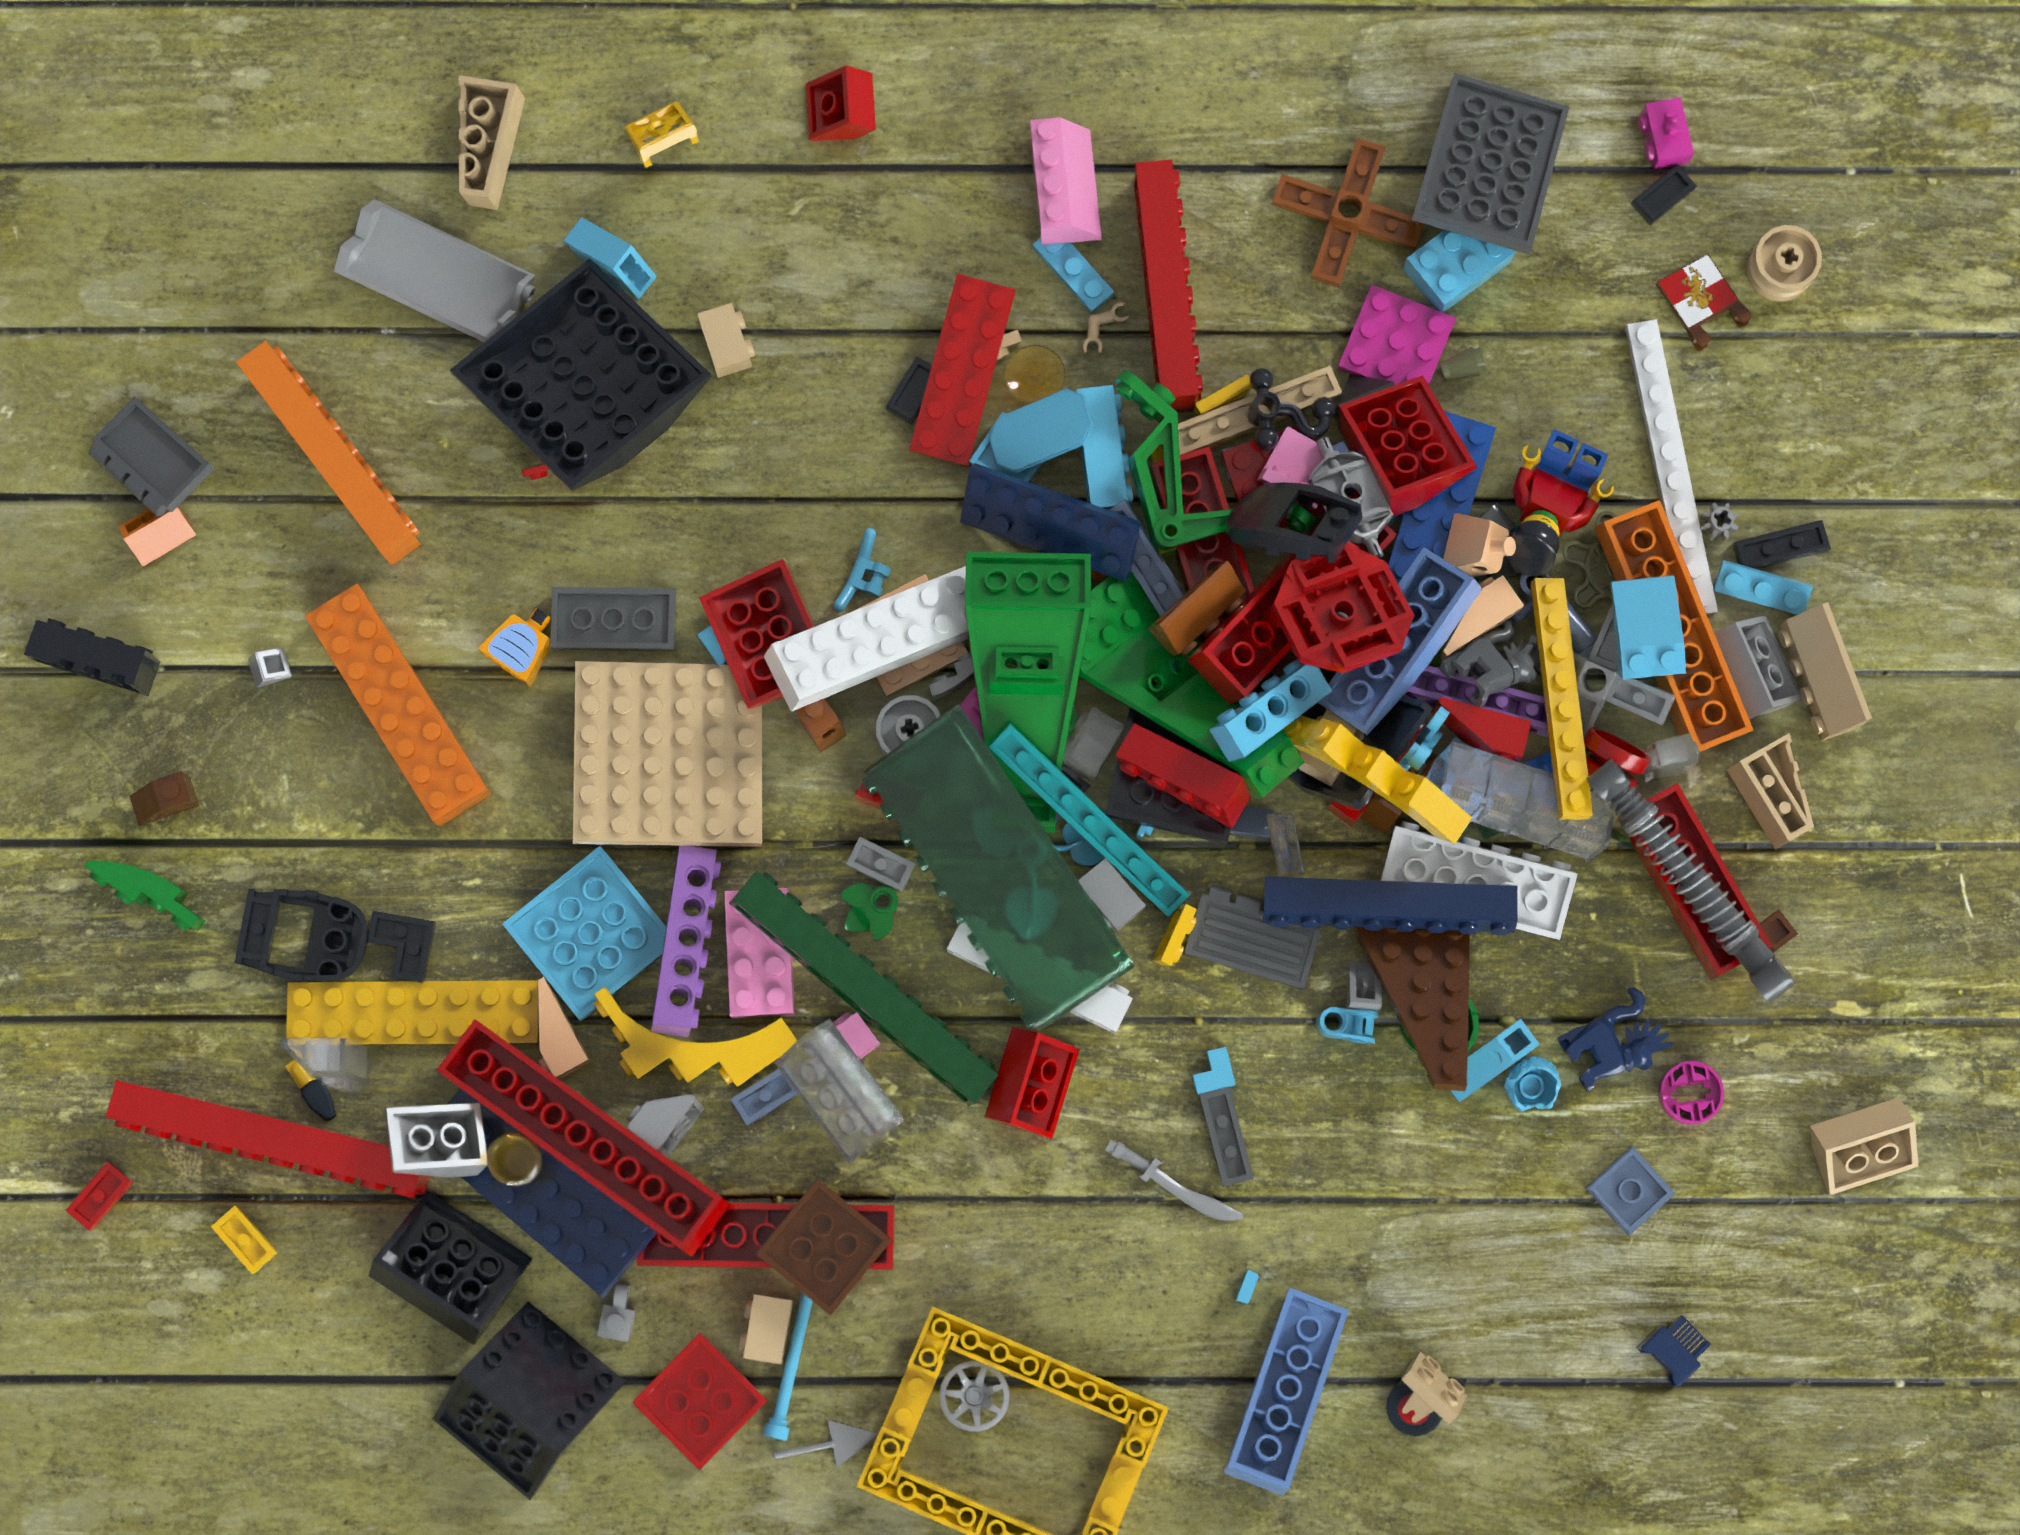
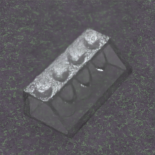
(334, 1061)

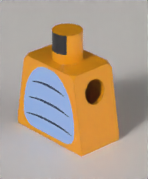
(519, 646)

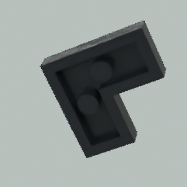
(412, 939)

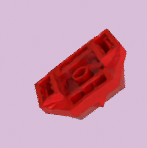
(1352, 585)

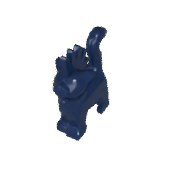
(1605, 1048)

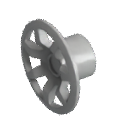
(974, 1396)

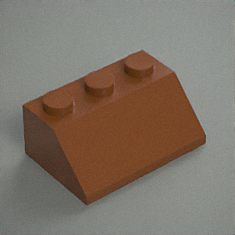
(1198, 610)

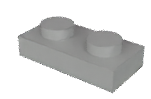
(880, 864)

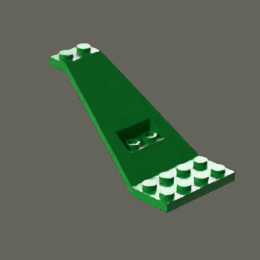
(1028, 615)
(1124, 658)

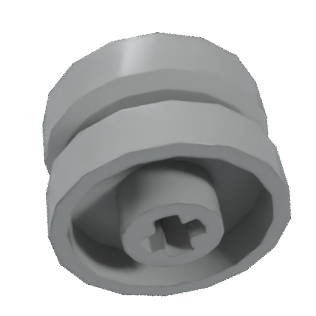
(900, 715)

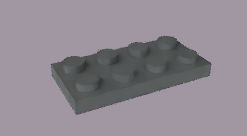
(613, 619)

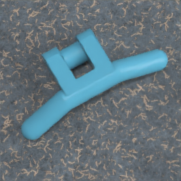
(861, 565)

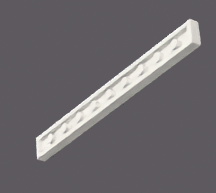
(1669, 453)

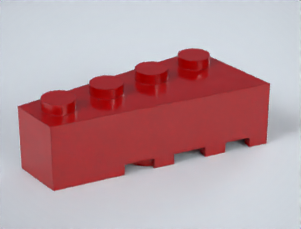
(1184, 775)

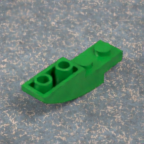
(138, 884)

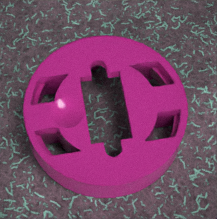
(1709, 1080)

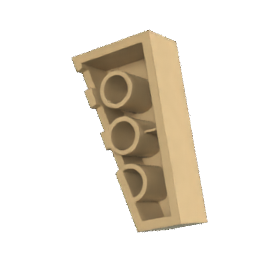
(487, 137)

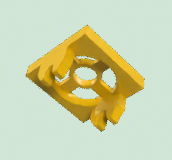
(644, 128)

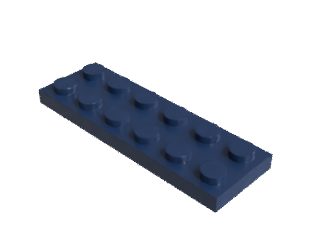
(1049, 520)

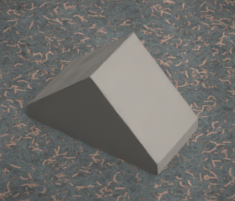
(1363, 988)

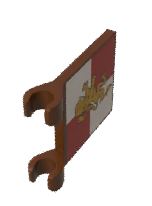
(1699, 295)

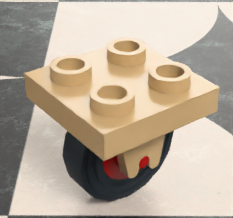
(1424, 1398)

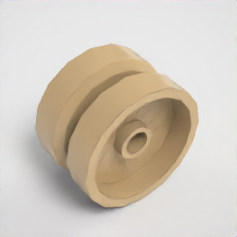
(1784, 263)

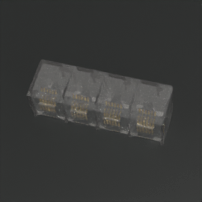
(1518, 801)

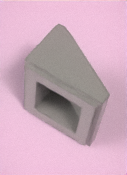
(269, 667)

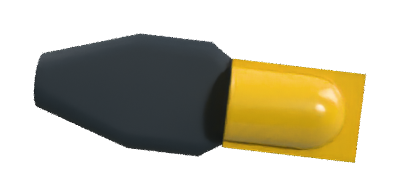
(313, 1092)

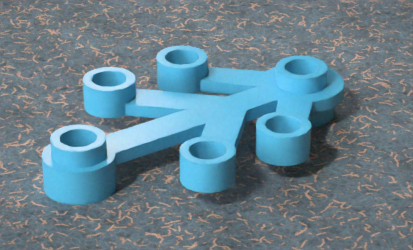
(1428, 738)

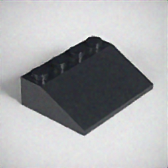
(449, 1267)

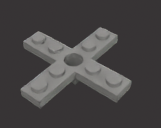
(1626, 693)

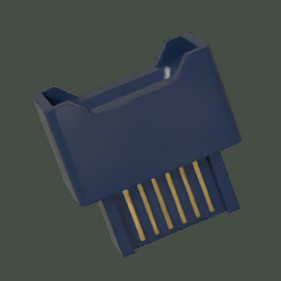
(1676, 1349)

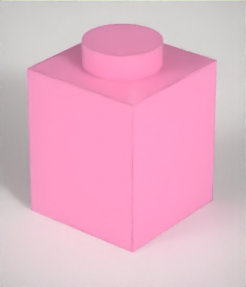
(856, 1034)

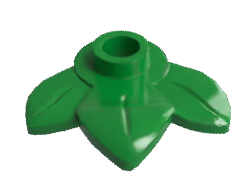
(866, 912)

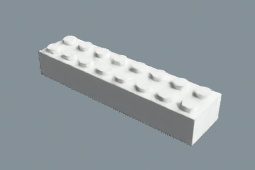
(870, 640)

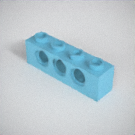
(1231, 730)

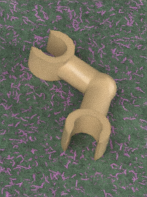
(1094, 323)

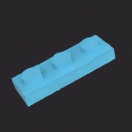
(1075, 273)
(1762, 587)

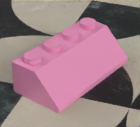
(1064, 181)

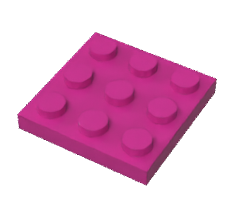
(1395, 338)

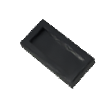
(1663, 194)
(909, 394)

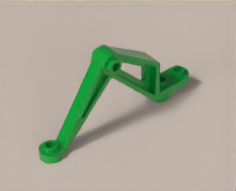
(1181, 527)

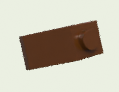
(164, 798)

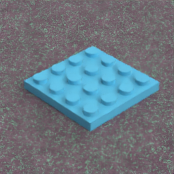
(589, 932)

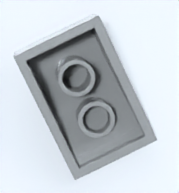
(437, 1140)

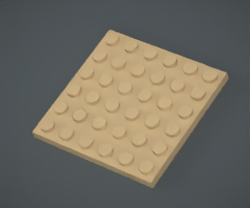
(665, 756)

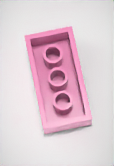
(757, 969)

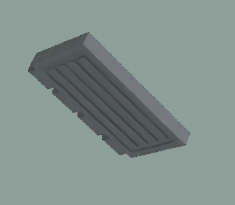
(149, 458)
(1239, 939)

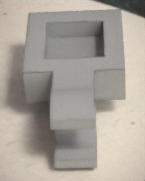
(617, 1319)

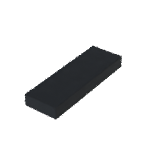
(1782, 545)

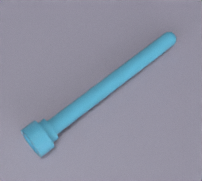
(777, 1425)

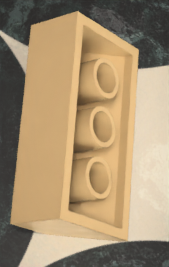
(1824, 672)

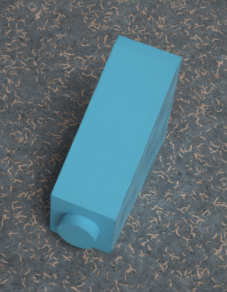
(612, 256)

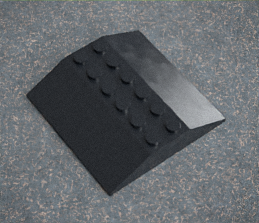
(583, 377)

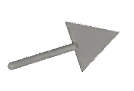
(845, 1443)

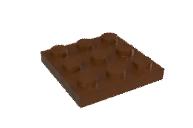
(824, 1247)

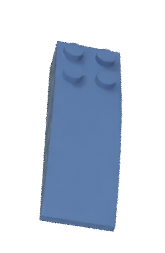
(1439, 599)
(1286, 1392)

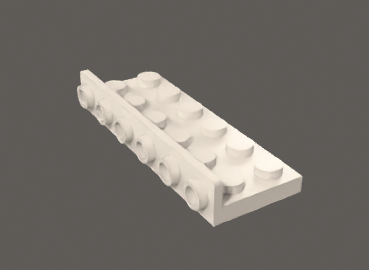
(1542, 888)

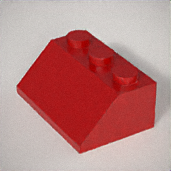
(1032, 1082)

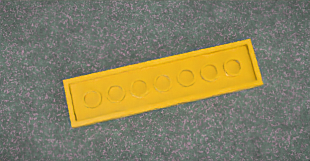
(412, 1011)

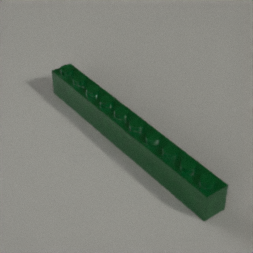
(864, 988)

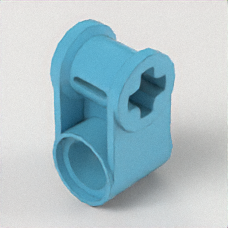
(1350, 1025)

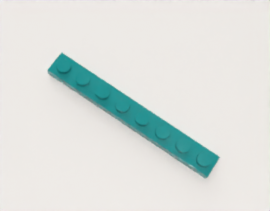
(1088, 819)

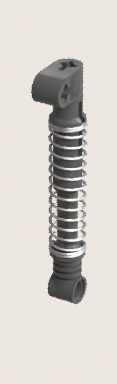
(1695, 884)

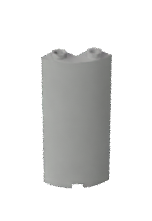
(434, 272)

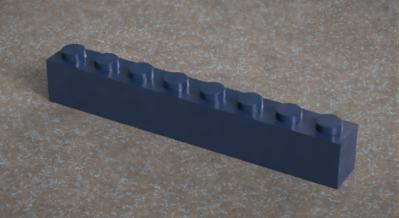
(1390, 905)

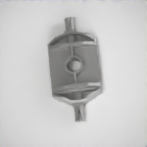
(1352, 470)

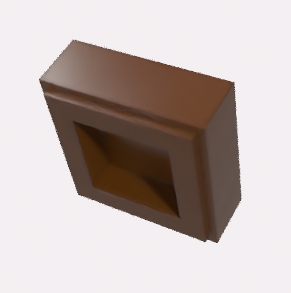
(1778, 930)

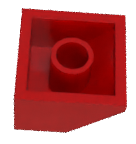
(840, 105)

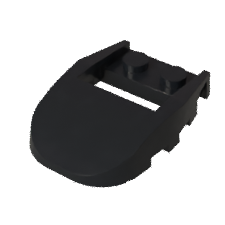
(1260, 512)
(334, 942)

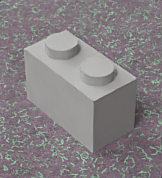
(1111, 895)

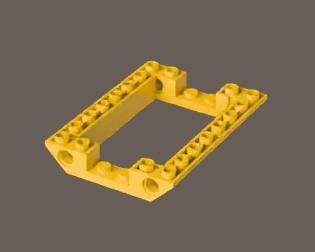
(945, 1332)

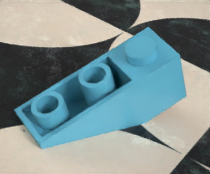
(1497, 1056)

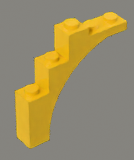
(1380, 773)
(739, 1057)

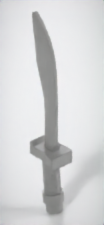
(1200, 1202)

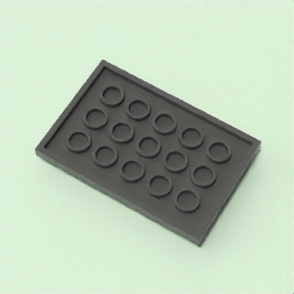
(1491, 163)

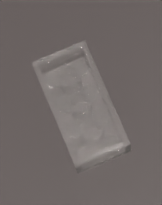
(839, 1091)

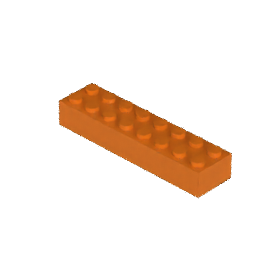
(325, 447)
(1706, 697)
(398, 705)

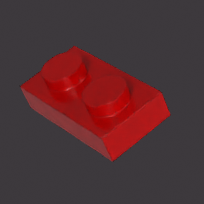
(99, 1196)

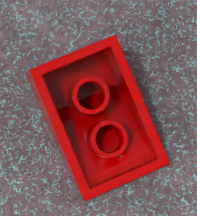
(1486, 728)

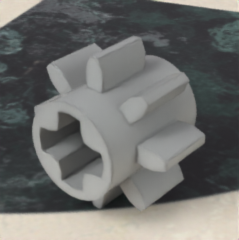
(1711, 521)

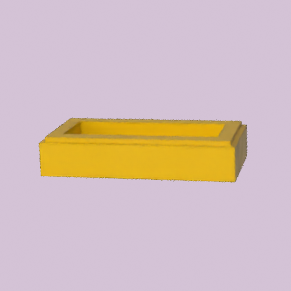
(1223, 396)

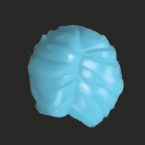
(1533, 1084)

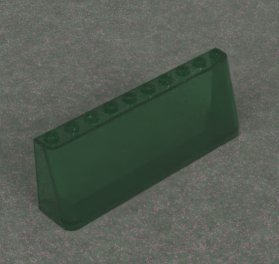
(997, 869)

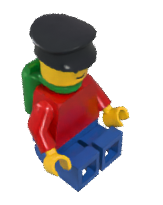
(1553, 501)

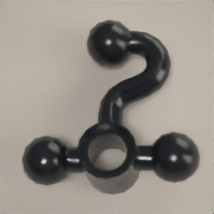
(1266, 437)

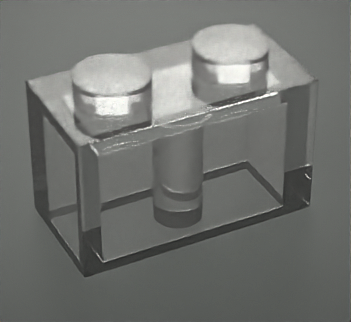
(1092, 743)
(1671, 757)

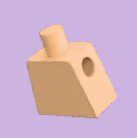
(1477, 545)

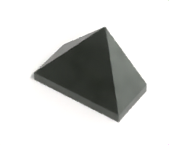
(1359, 387)

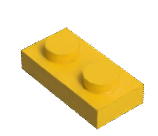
(1170, 947)
(244, 1239)

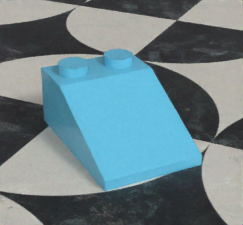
(1647, 628)

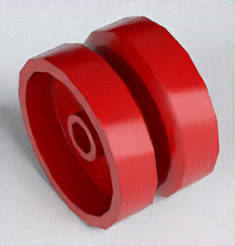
(1608, 746)

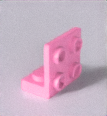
(1292, 460)

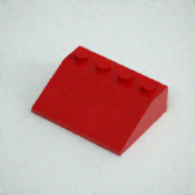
(1406, 443)
(750, 618)

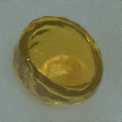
(514, 1159)

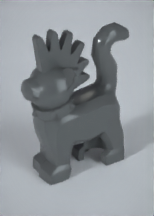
(1489, 667)

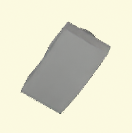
(946, 685)

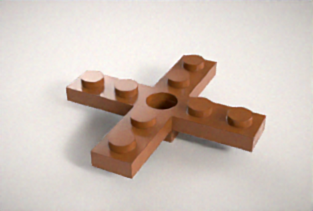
(1341, 232)

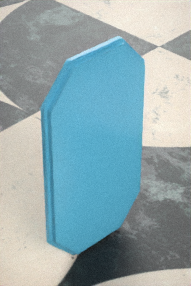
(1041, 430)

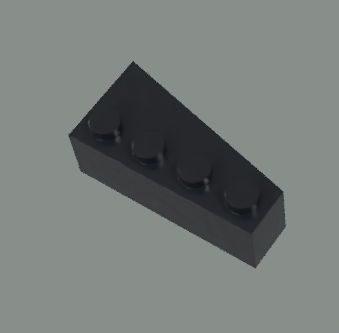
(93, 656)

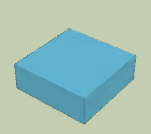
(1246, 1287)

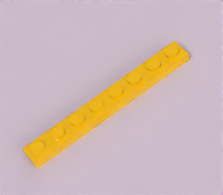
(1561, 698)

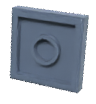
(1630, 1191)

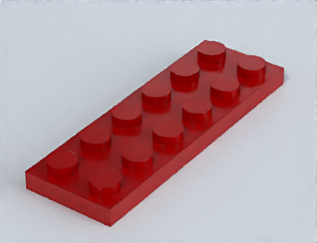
(962, 370)

